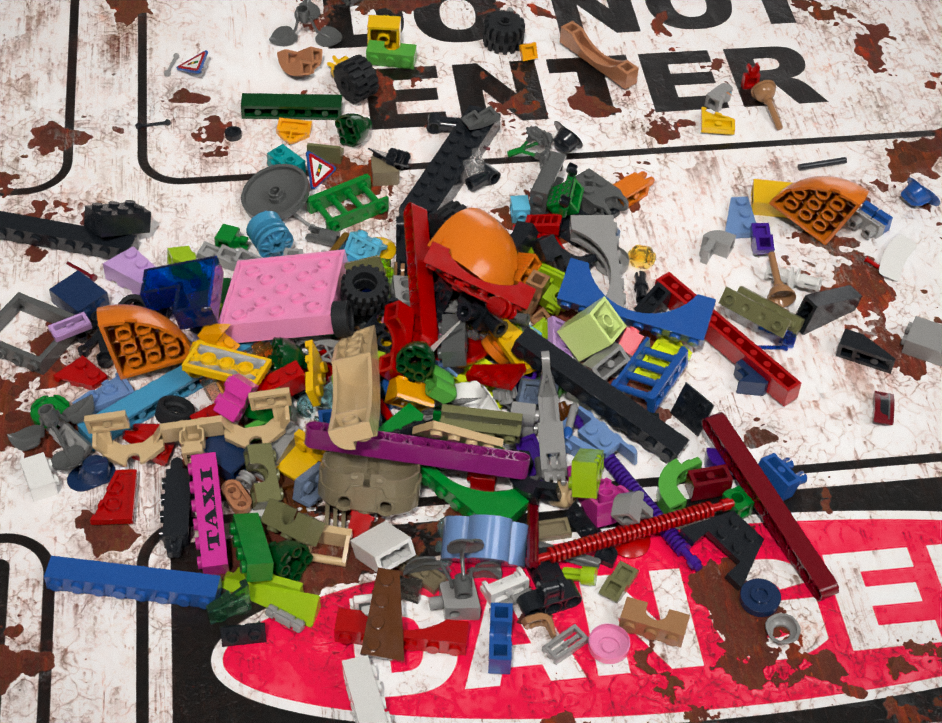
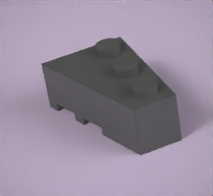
(454, 346)

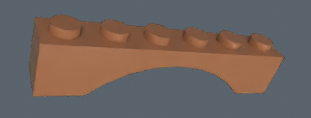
(576, 39)

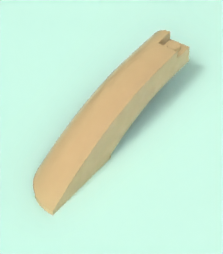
(355, 389)

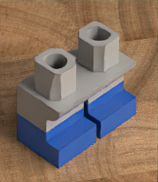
(871, 220)

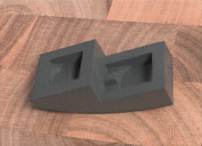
(482, 119)

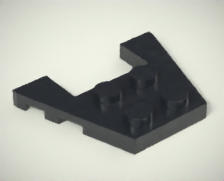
(733, 537)

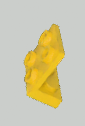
(299, 458)

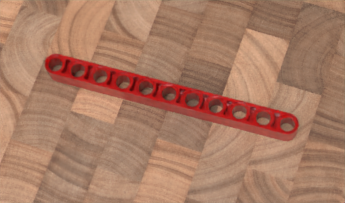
(419, 276)

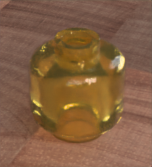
(642, 256)

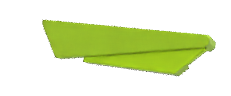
(280, 592)

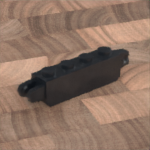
(177, 509)

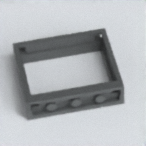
(43, 311)

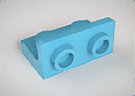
(362, 246)

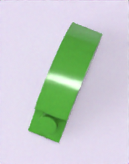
(674, 473)

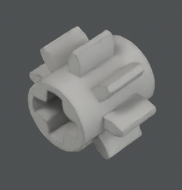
(504, 396)

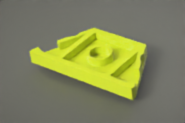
(664, 345)

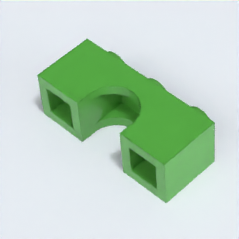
(402, 57)

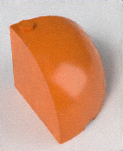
(820, 204)
(479, 246)
(141, 339)

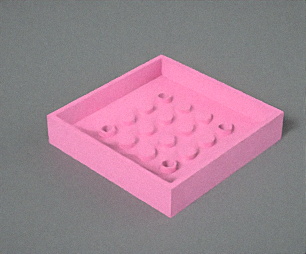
(283, 296)

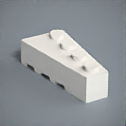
(364, 691)

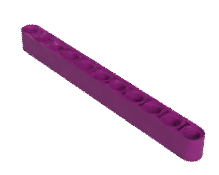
(427, 452)

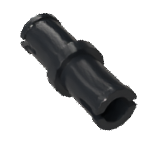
(640, 286)

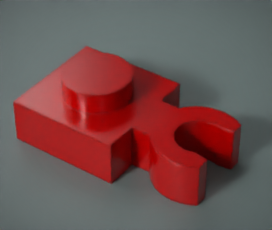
(752, 77)

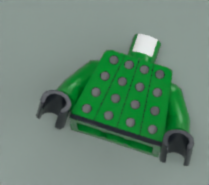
(567, 196)

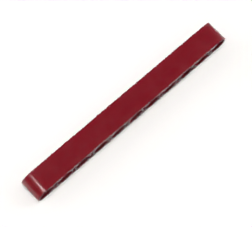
(770, 507)

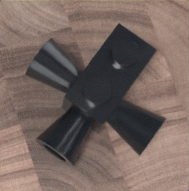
(478, 316)

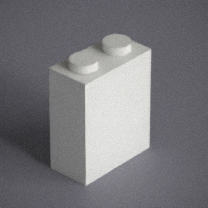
(383, 547)

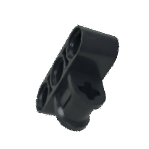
(550, 597)

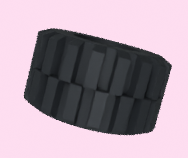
(368, 278)

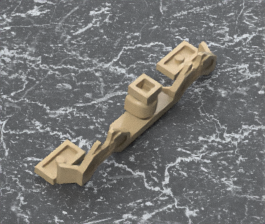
(190, 432)

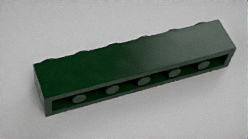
(291, 106)

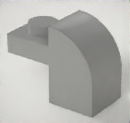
(717, 243)
(630, 508)

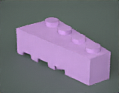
(127, 269)

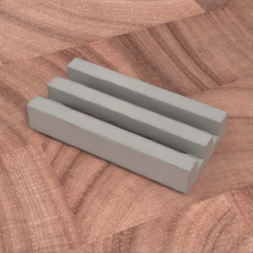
(570, 650)

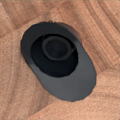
(566, 139)

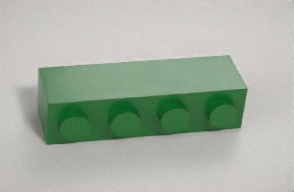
(251, 547)

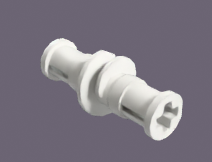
(796, 278)

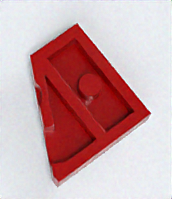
(82, 374)

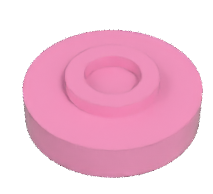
(609, 643)

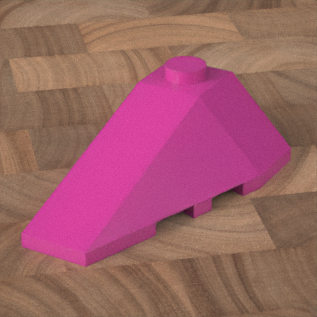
(600, 509)

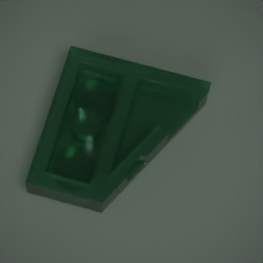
(229, 604)

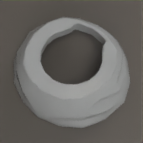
(786, 621)

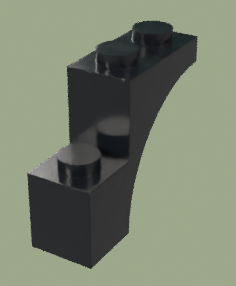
(549, 250)

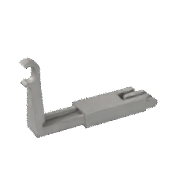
(550, 427)

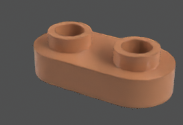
(237, 498)

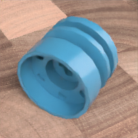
(269, 234)

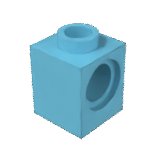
(519, 208)

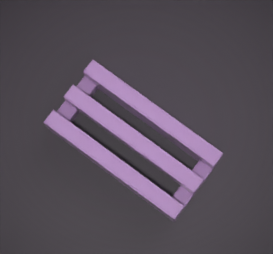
(70, 327)

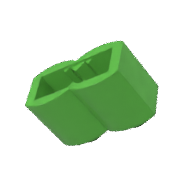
(440, 385)

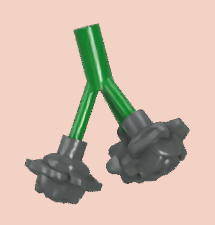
(541, 138)

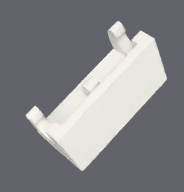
(504, 587)

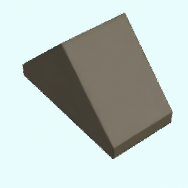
(383, 173)

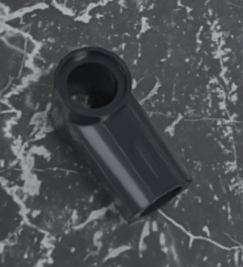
(438, 123)
(479, 180)

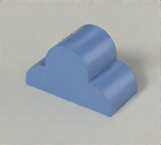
(502, 538)

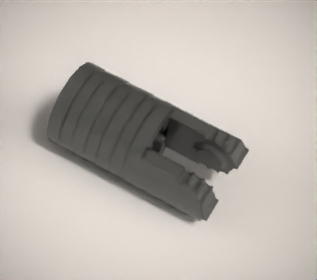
(323, 236)

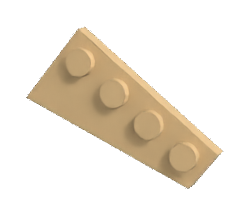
(452, 433)

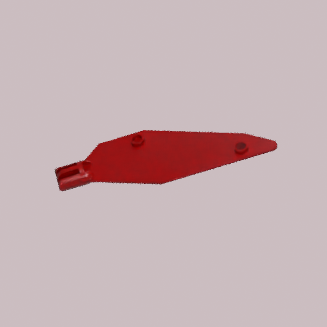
(496, 304)

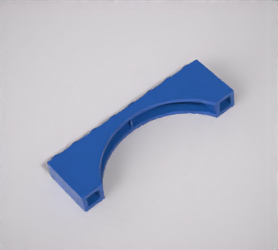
(685, 323)

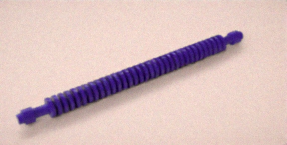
(625, 479)

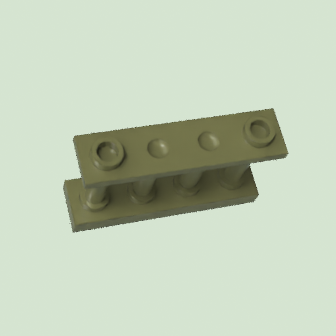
(761, 311)

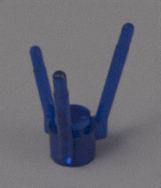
(787, 341)

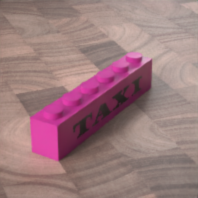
(209, 514)

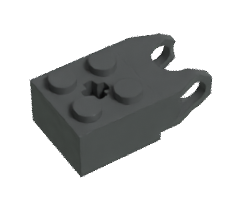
(599, 194)

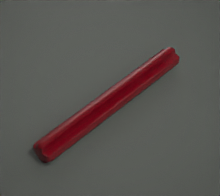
(533, 535)

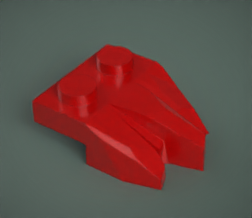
(143, 432)

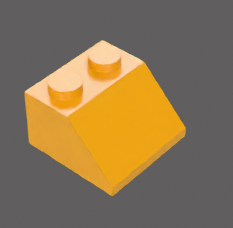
(402, 392)

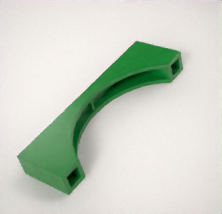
(461, 498)

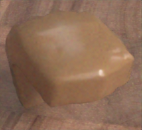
(540, 619)

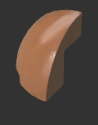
(301, 62)

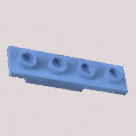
(601, 437)

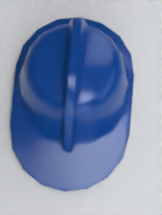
(918, 195)

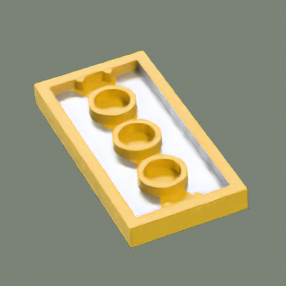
(223, 362)

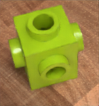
(549, 300)

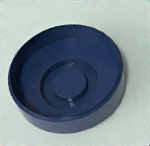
(760, 597)

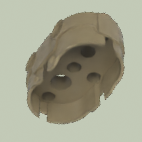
(368, 484)

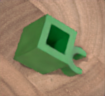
(231, 237)

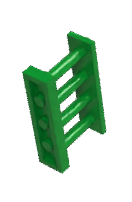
(342, 192)

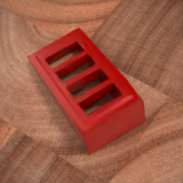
(547, 222)

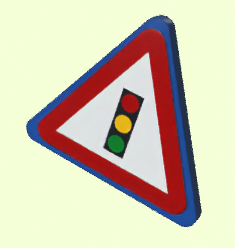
(194, 64)
(318, 169)

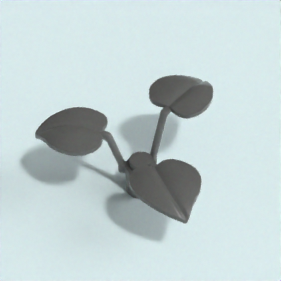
(304, 13)
(30, 436)
(462, 583)

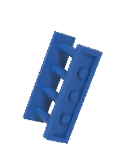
(660, 386)

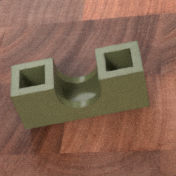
(262, 460)
(280, 518)

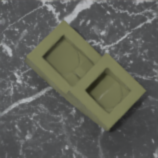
(619, 582)

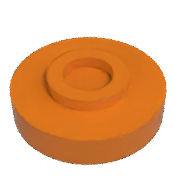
(494, 350)

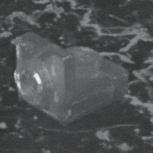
(475, 164)

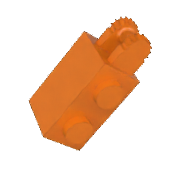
(635, 186)

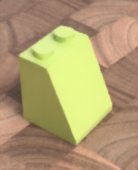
(592, 329)

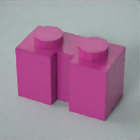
(235, 398)

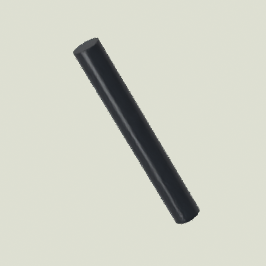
(823, 163)

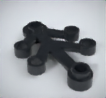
(103, 357)

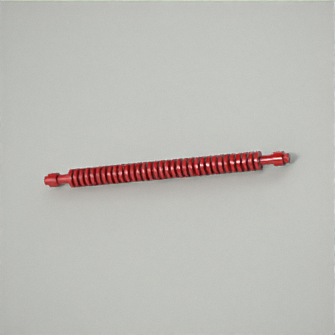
(633, 531)

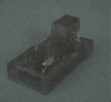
(411, 589)

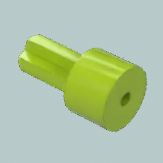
(586, 575)

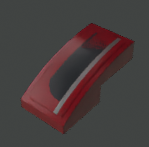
(883, 408)

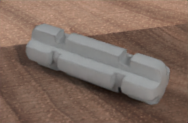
(285, 618)

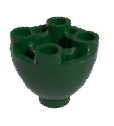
(352, 129)
(285, 352)
(415, 360)
(290, 558)

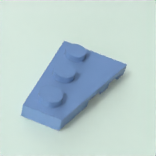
(740, 217)
(109, 393)

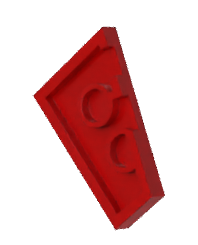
(496, 375)
(119, 500)

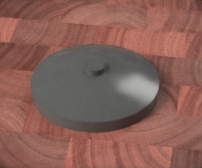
(276, 189)

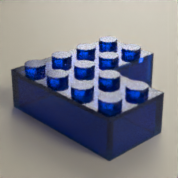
(189, 286)

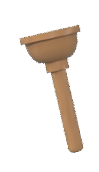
(764, 92)
(780, 292)

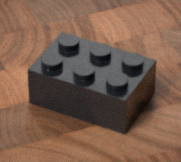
(117, 218)

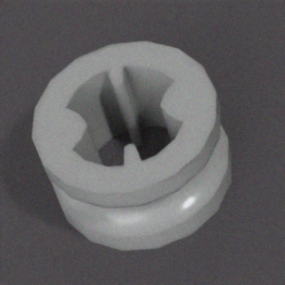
(246, 479)

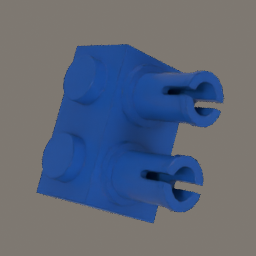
(781, 475)

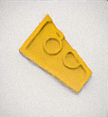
(316, 374)

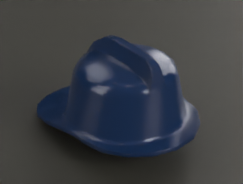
(92, 473)

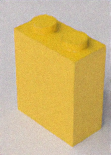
(762, 193)

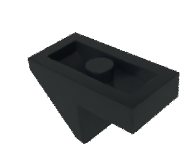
(654, 300)

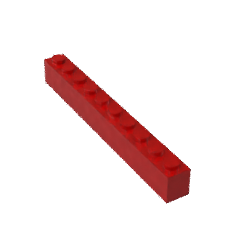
(736, 345)

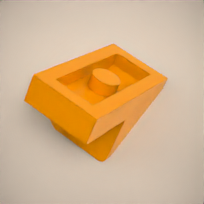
(216, 335)

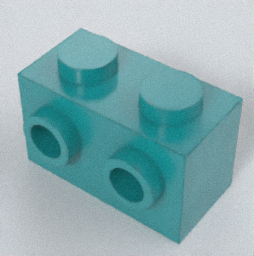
(284, 155)

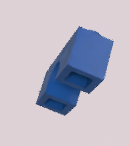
(500, 638)

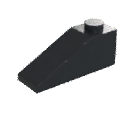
(862, 350)

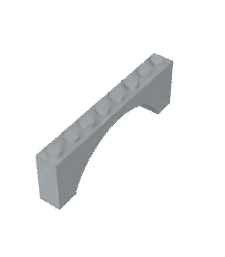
(599, 236)

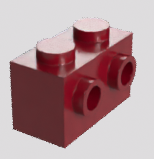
(708, 482)

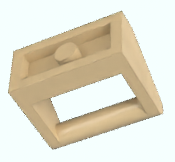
(338, 537)

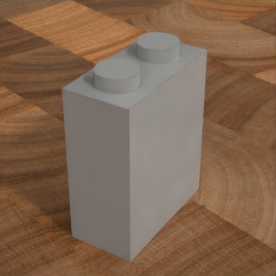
(923, 340)

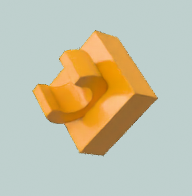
(528, 51)

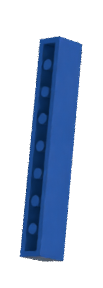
(132, 582)

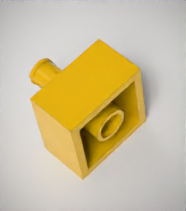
(385, 29)

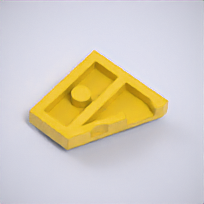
(716, 123)

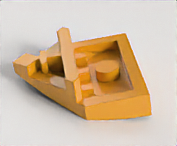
(293, 130)

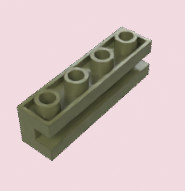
(489, 422)

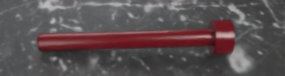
(93, 277)

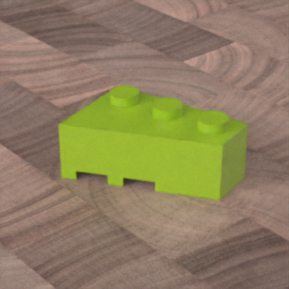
(586, 473)

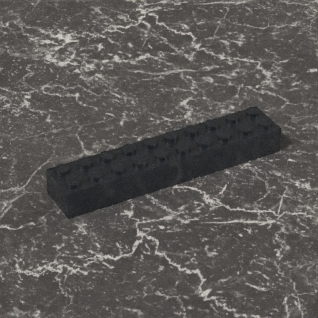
(446, 170)

